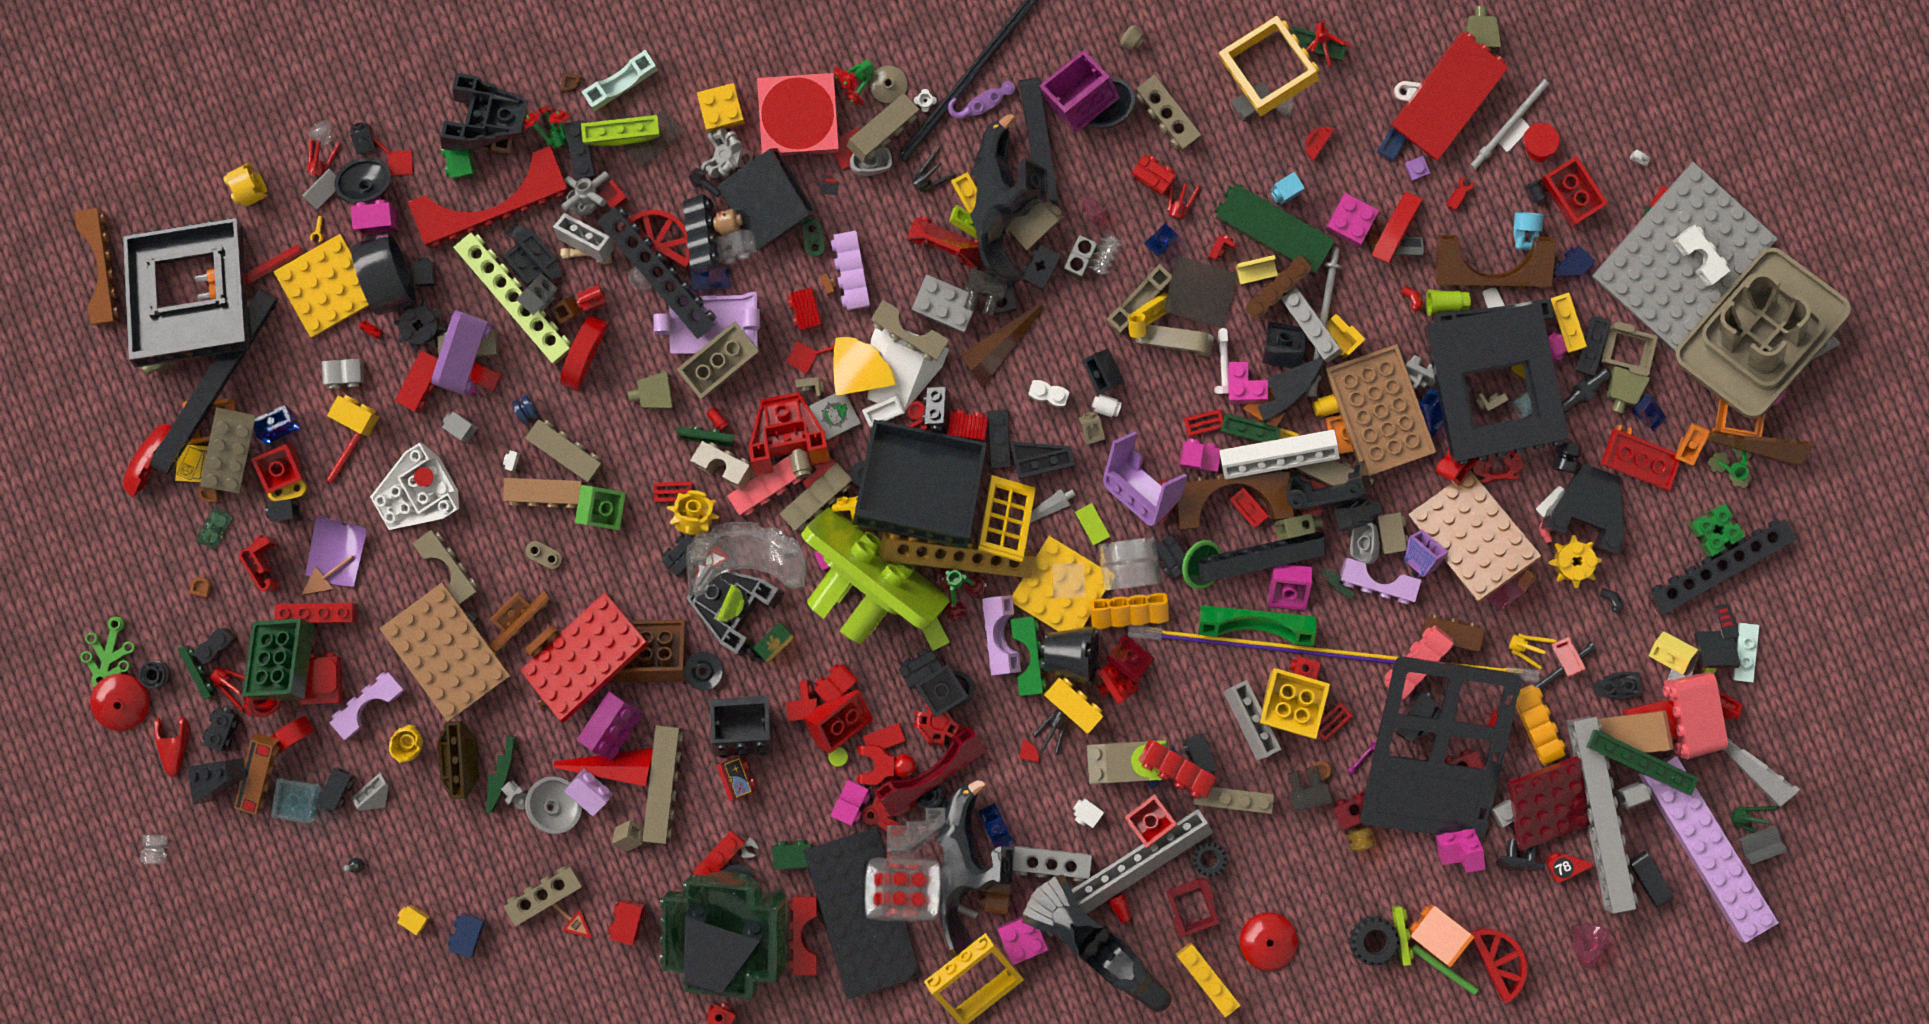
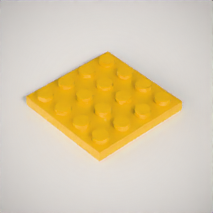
(323, 286)
(1036, 593)

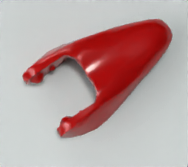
(172, 749)

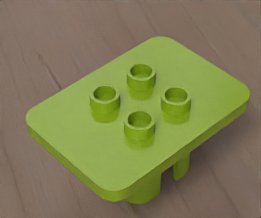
(857, 562)

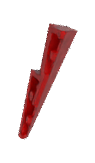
(625, 767)

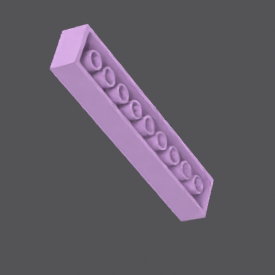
(1713, 857)

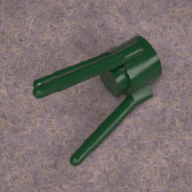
(1741, 817)

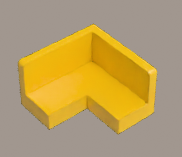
(1345, 336)

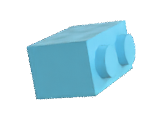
(1287, 189)

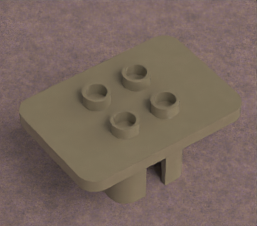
(1762, 333)

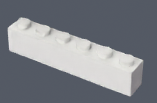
(1279, 454)

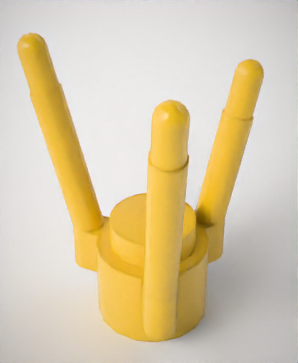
(1519, 643)

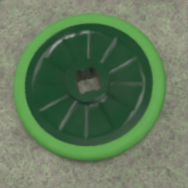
(1190, 563)

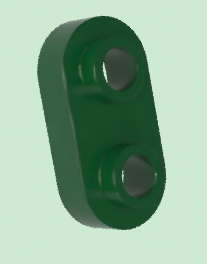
(813, 238)

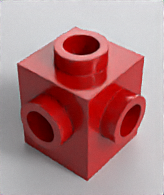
(723, 1009)

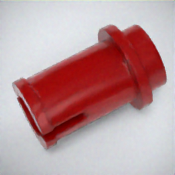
(717, 419)

